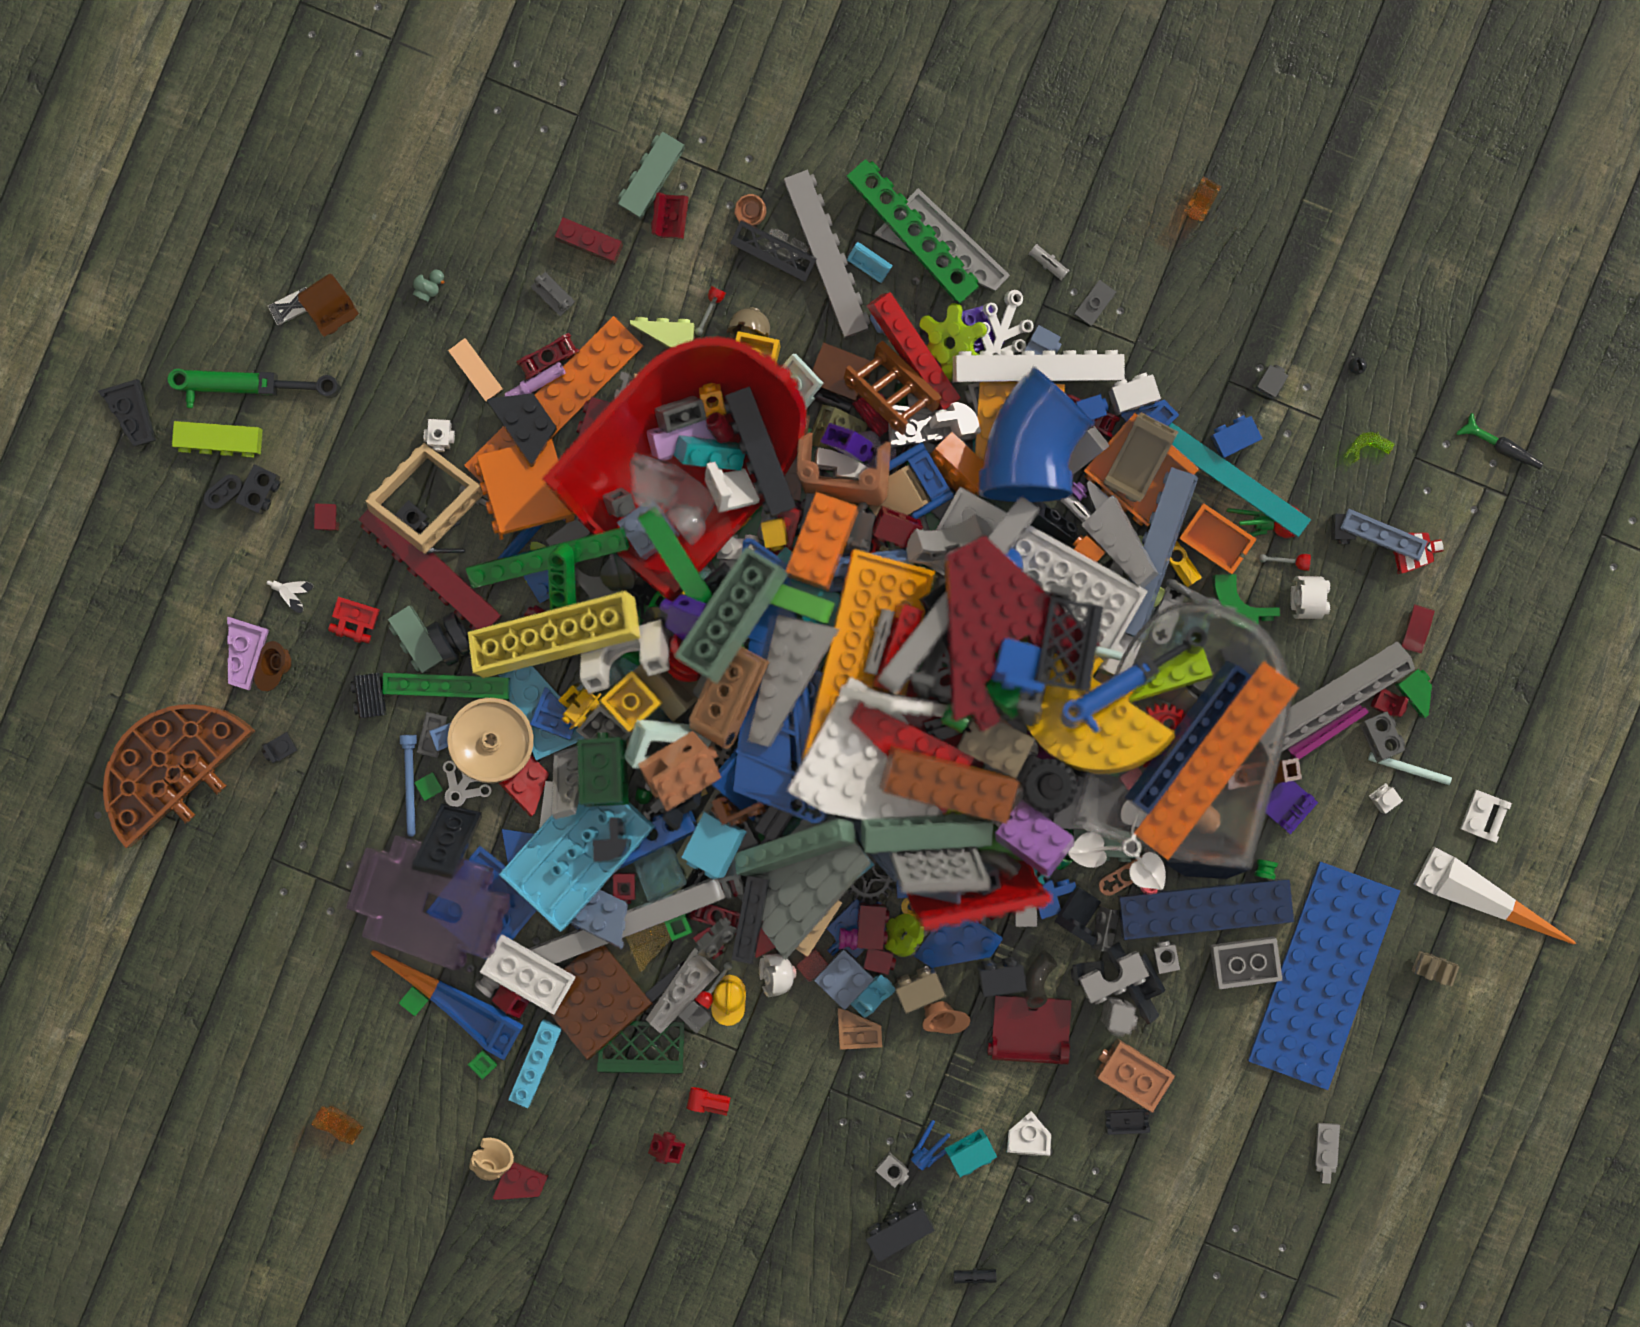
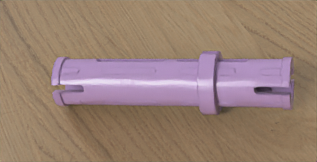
(538, 381)

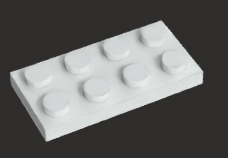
(528, 974)

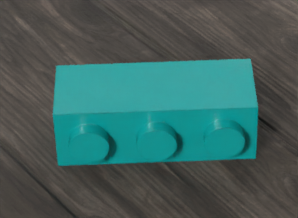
(704, 451)

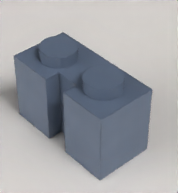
(1043, 341)

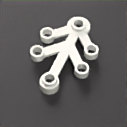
(1001, 330)
(460, 788)

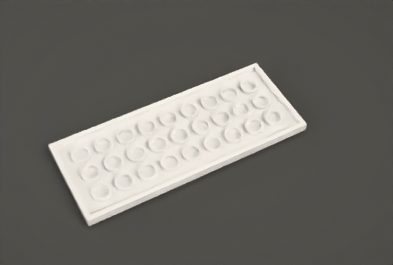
(1057, 563)

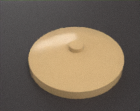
(490, 740)

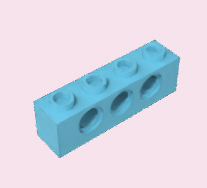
(535, 1063)

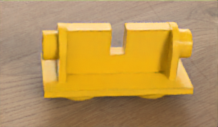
(576, 715)

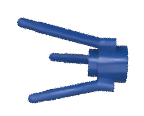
(923, 1157)

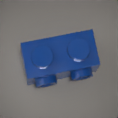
(1236, 437)

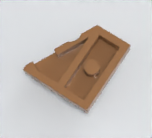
(857, 1031)

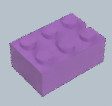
(1034, 839)

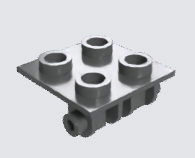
(861, 533)

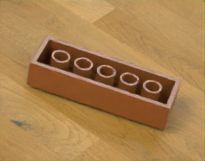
(948, 784)

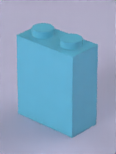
(713, 846)

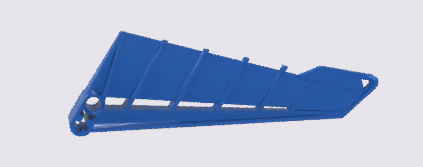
(765, 770)

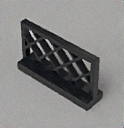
(1087, 649)

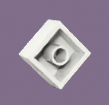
(1134, 394)

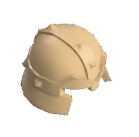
(491, 1160)

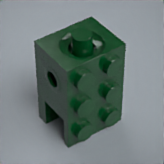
(602, 771)

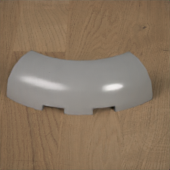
(933, 545)

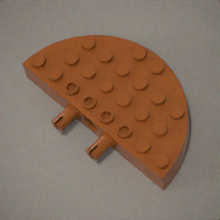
(163, 762)

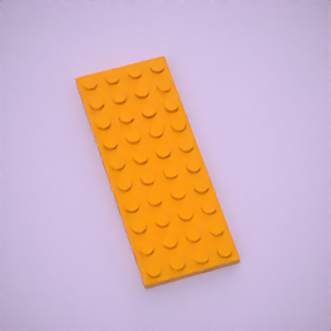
(869, 586)

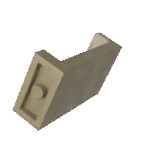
(1140, 457)

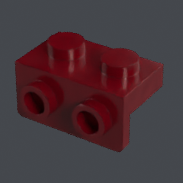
(669, 216)

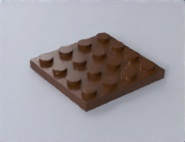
(598, 1001)

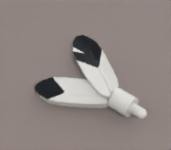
(287, 592)

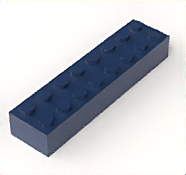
(1205, 908)

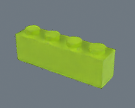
(216, 437)

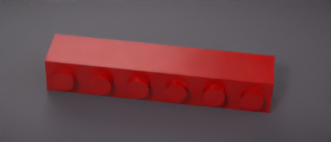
(911, 346)

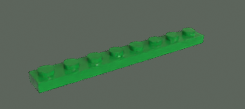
(537, 559)

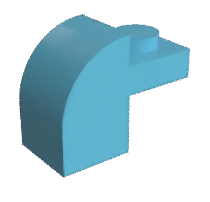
(873, 995)

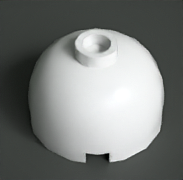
(777, 974)

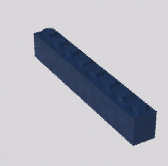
(1188, 736)

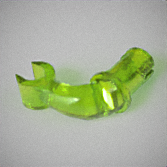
(1370, 439)

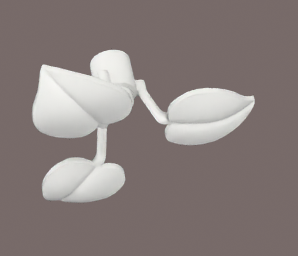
(1146, 872)

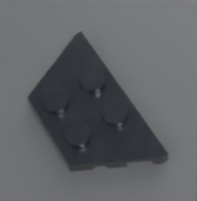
(525, 423)

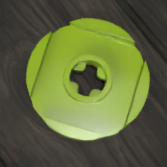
(896, 928)

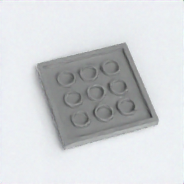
(939, 870)

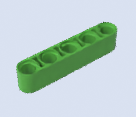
(803, 604)

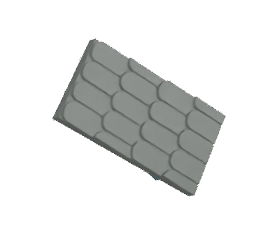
(807, 890)

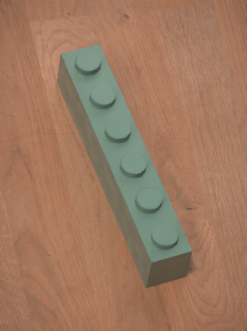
(925, 833)
(795, 848)

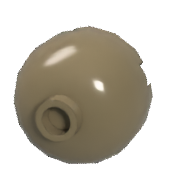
(749, 321)

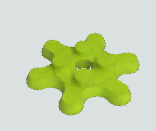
(955, 328)

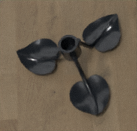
(618, 575)

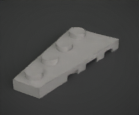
(918, 429)
(684, 988)

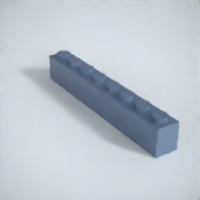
(1163, 536)

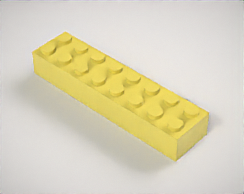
(554, 634)

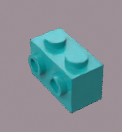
(970, 1153)

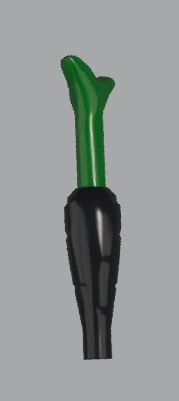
(1502, 444)

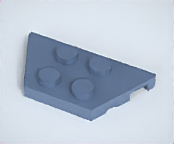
(603, 918)

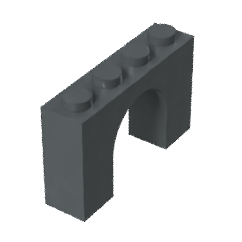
(592, 585)

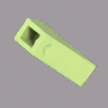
(665, 332)

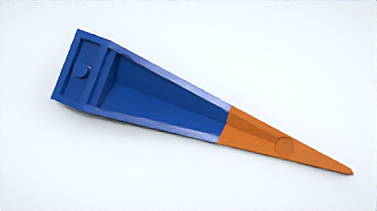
(482, 1021)

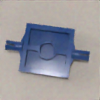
(848, 920)

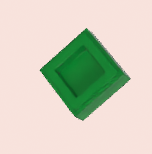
(429, 786)
(413, 1001)
(482, 1064)

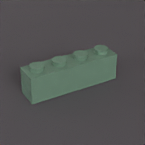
(651, 175)

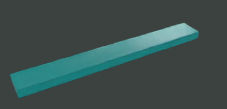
(1240, 483)

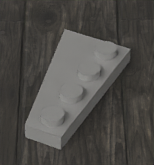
(565, 783)

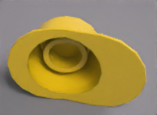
(729, 1000)

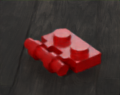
(354, 613)

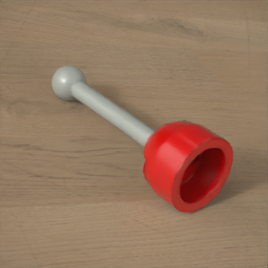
(715, 296)
(1302, 561)
(705, 998)

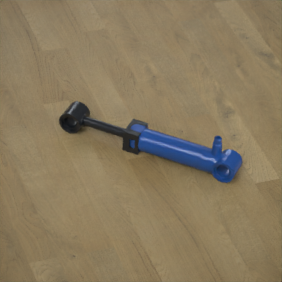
(1139, 674)

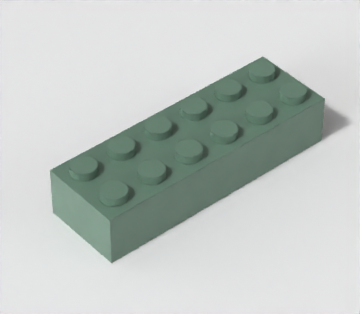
(731, 615)

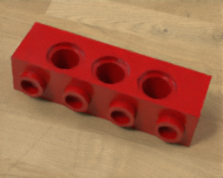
(903, 626)

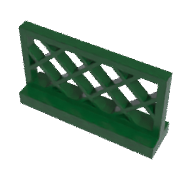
(644, 1066)

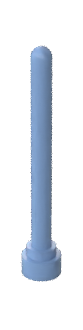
(408, 743)

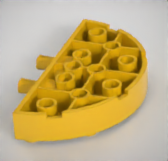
(1124, 739)

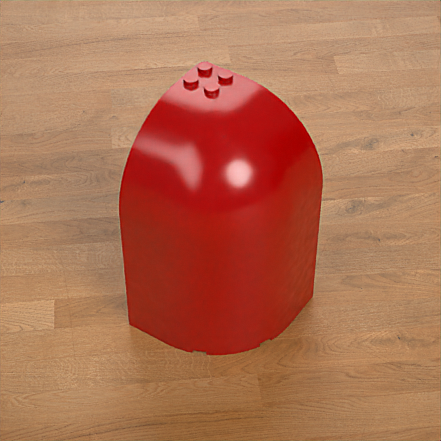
(603, 453)

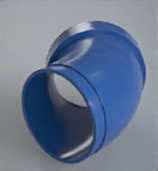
(1032, 443)

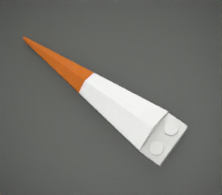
(1457, 882)

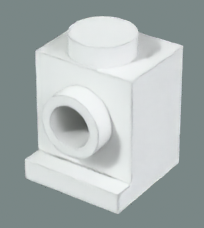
(1385, 798)

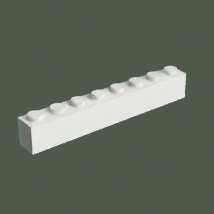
(1063, 367)

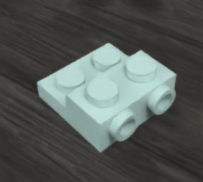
(807, 380)

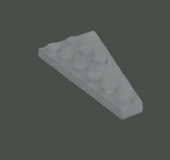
(974, 258)
(792, 660)

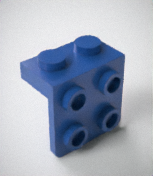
(1018, 666)

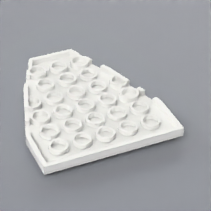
(846, 769)

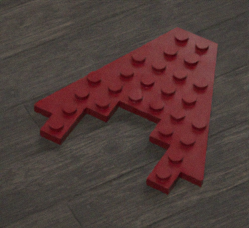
(985, 604)

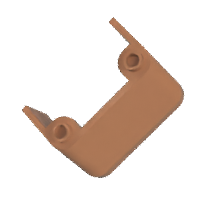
(870, 488)

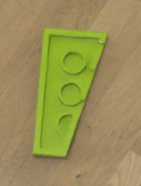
(1176, 673)

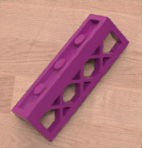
(1326, 732)

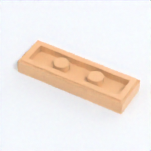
(475, 369)

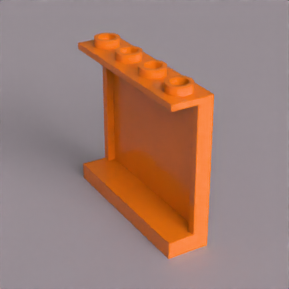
(1101, 465)
(516, 489)

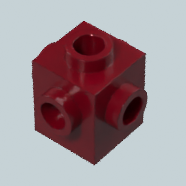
(666, 1148)

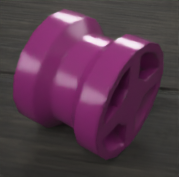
(848, 938)

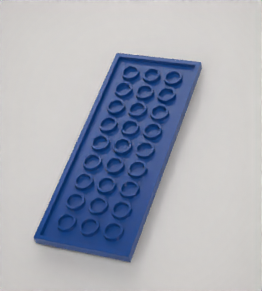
(1323, 975)

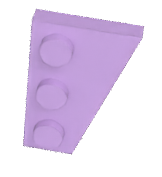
(244, 651)

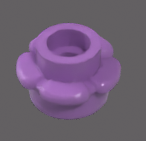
(1079, 491)

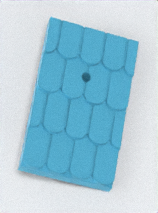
(558, 863)

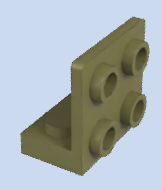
(838, 417)

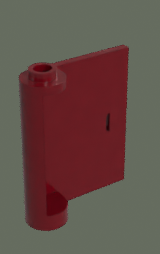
(1030, 1034)

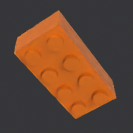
(822, 541)

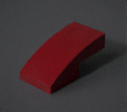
(1418, 628)

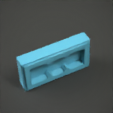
(869, 262)

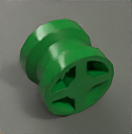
(1266, 869)

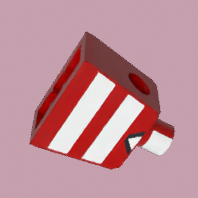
(1407, 564)

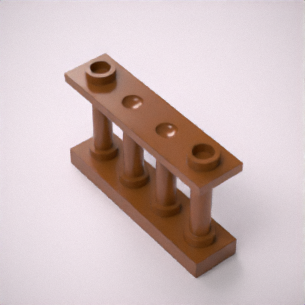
(898, 370)

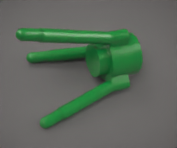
(1260, 522)

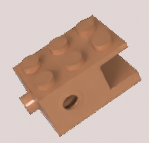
(680, 770)
(1133, 1074)

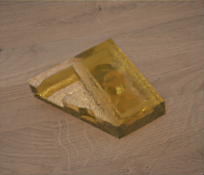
(648, 943)

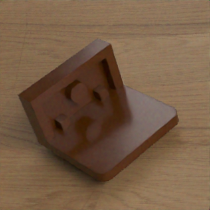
(328, 304)
(728, 812)

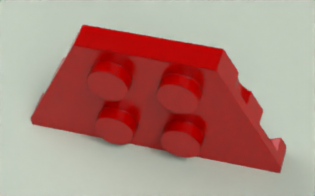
(527, 786)

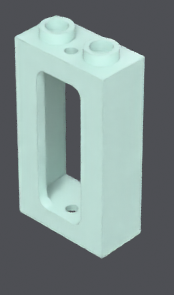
(649, 731)

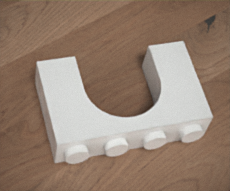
(653, 656)

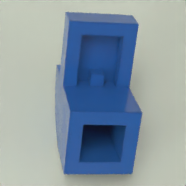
(1063, 887)

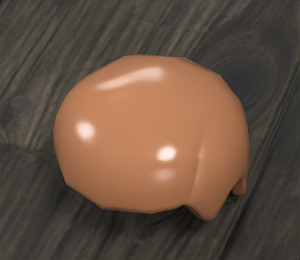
(750, 209)

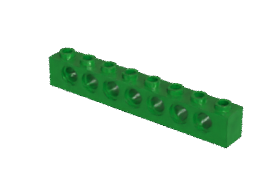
(867, 171)

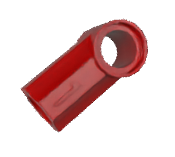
(702, 1100)

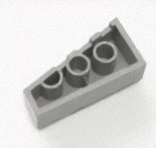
(1117, 537)

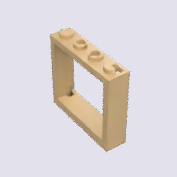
(445, 520)

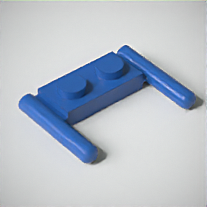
(928, 476)

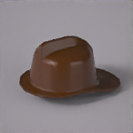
(272, 664)

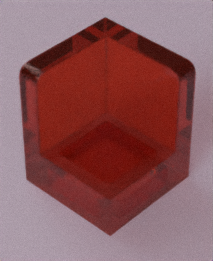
(812, 965)

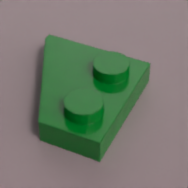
(1003, 697)

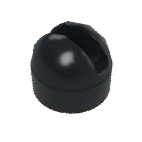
(1353, 366)

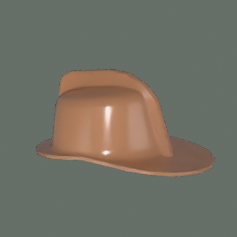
(943, 1019)

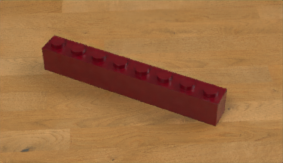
(436, 574)

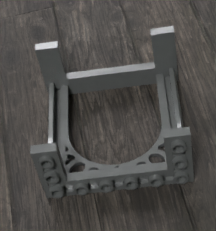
(927, 683)

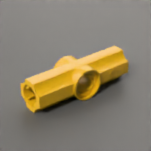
(1185, 568)

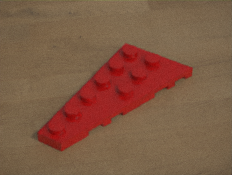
(889, 731)

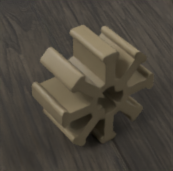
(1435, 968)

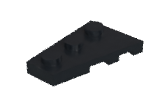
(131, 411)

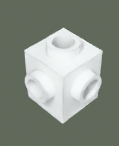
(437, 428)

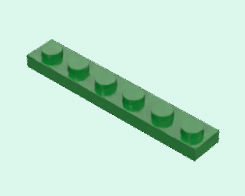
(446, 685)

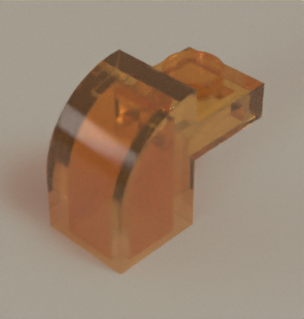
(1202, 199)
(338, 1124)

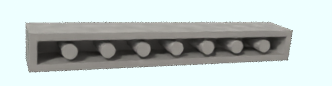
(824, 248)
(1347, 692)

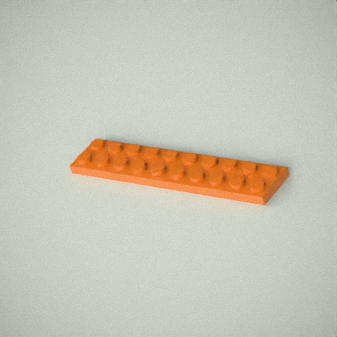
(584, 377)
(1216, 760)

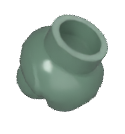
(424, 288)

